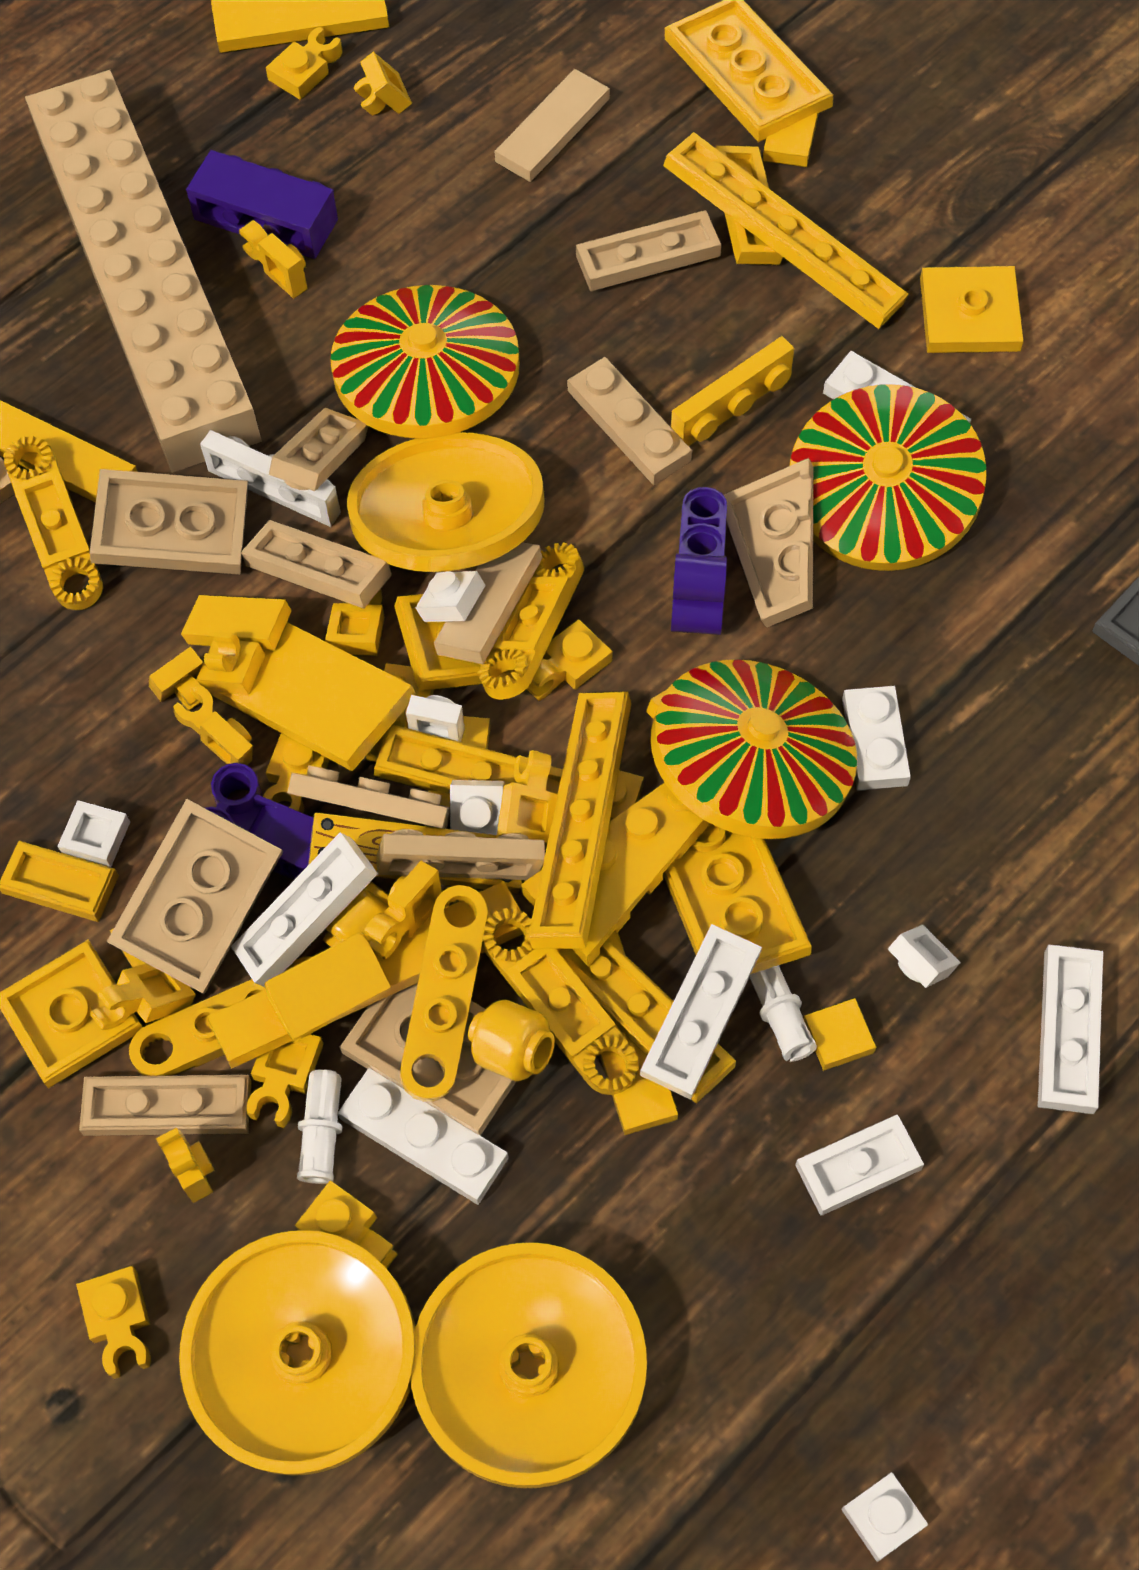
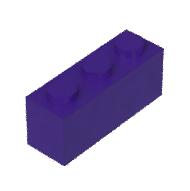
(235, 192)

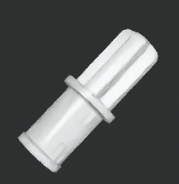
(783, 1014)
(320, 1127)

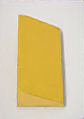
(327, 986)

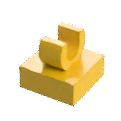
(381, 86)
(230, 664)
(178, 678)

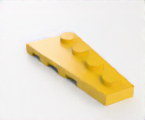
(635, 856)

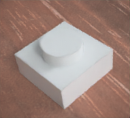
(450, 596)
(436, 717)
(475, 805)
(94, 833)
(923, 956)
(884, 1516)

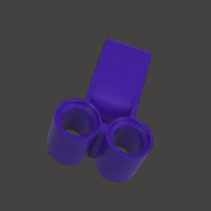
(700, 564)
(263, 817)

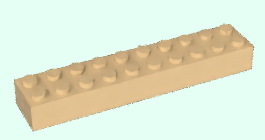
(142, 268)

